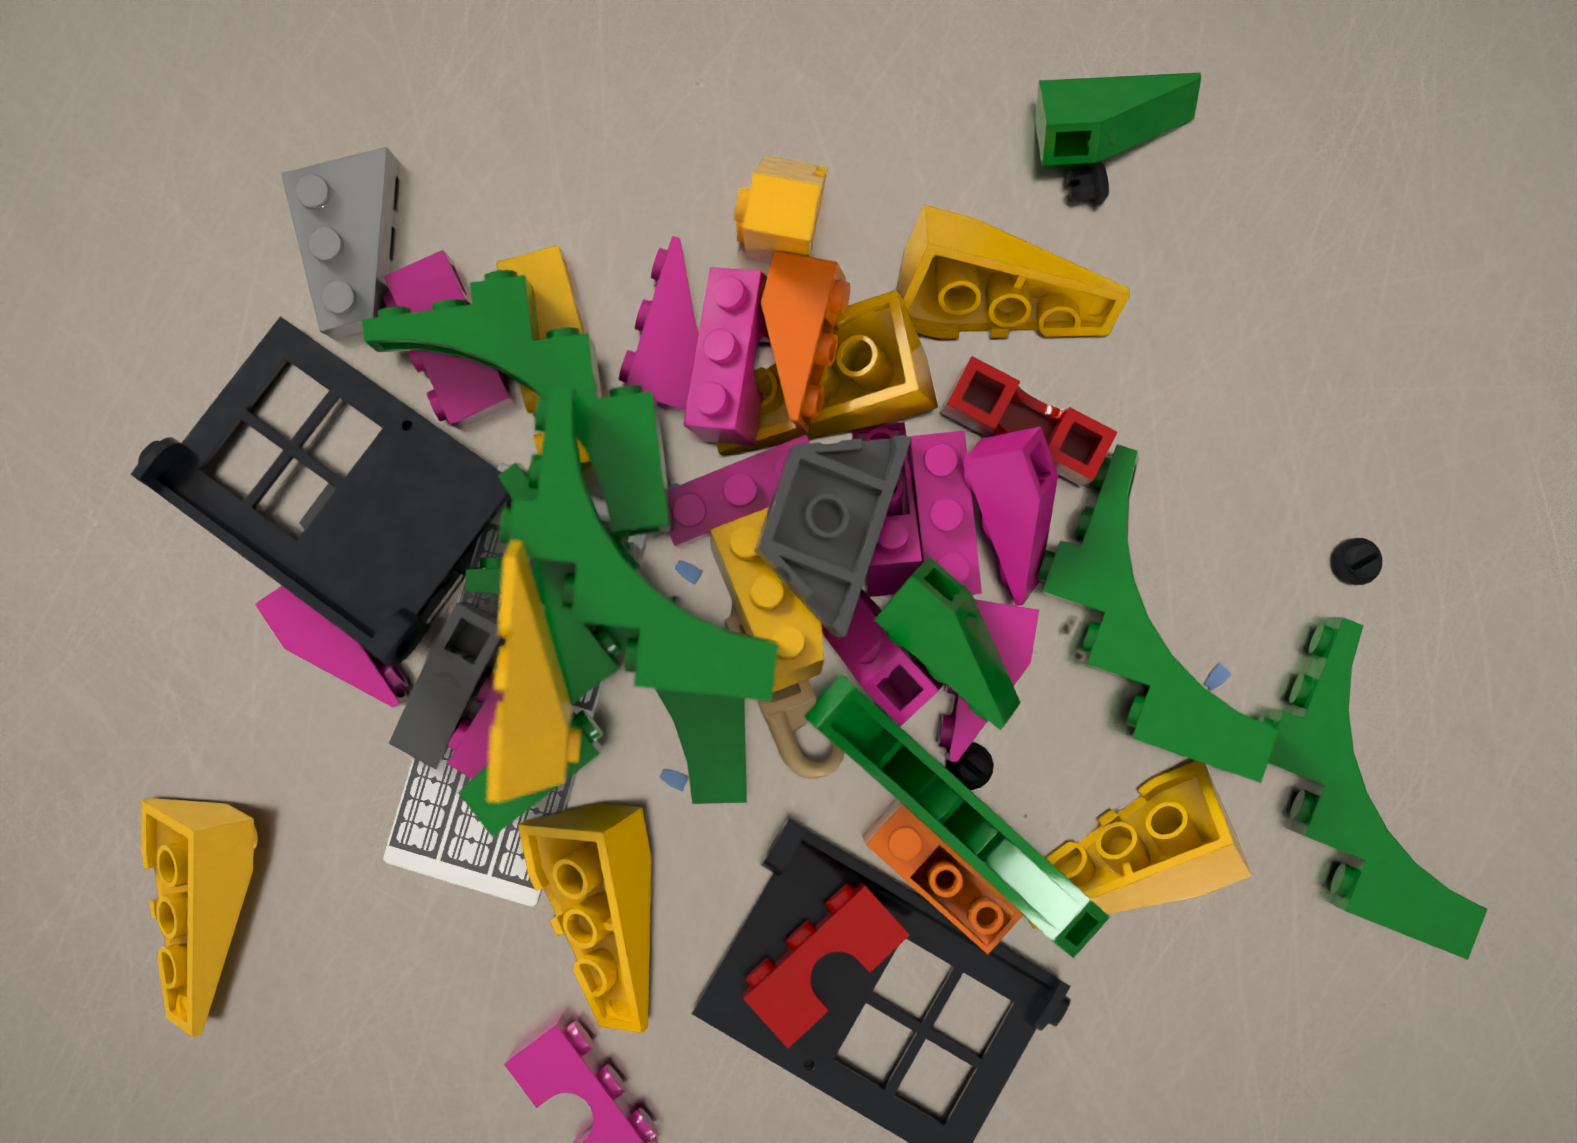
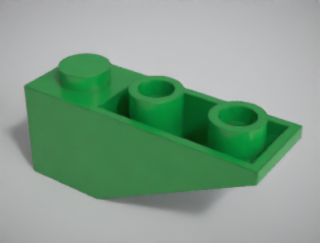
(1106, 115)
(947, 633)

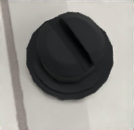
(1089, 182)
(1358, 561)
(973, 767)

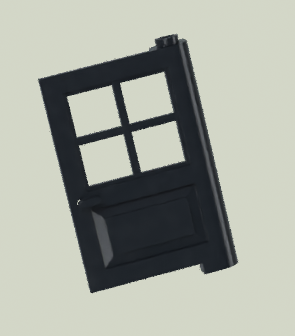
(385, 530)
(802, 881)

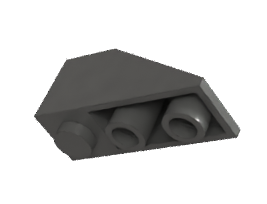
(448, 683)

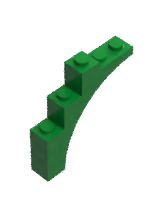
(503, 334)
(563, 525)
(1100, 578)
(584, 660)
(706, 724)
(956, 815)
(1380, 876)

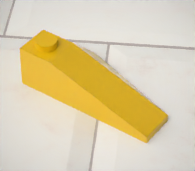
(982, 279)
(873, 381)
(534, 720)
(1159, 847)
(201, 880)
(599, 885)

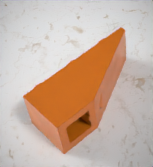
(800, 317)
(941, 876)

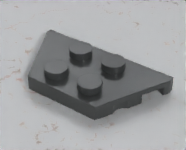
(829, 521)

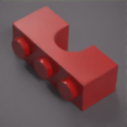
(996, 405)
(783, 989)

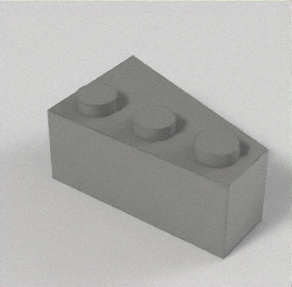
(344, 235)

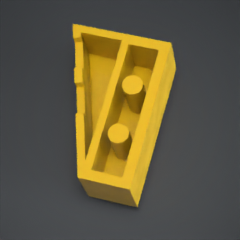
(780, 208)
(766, 603)

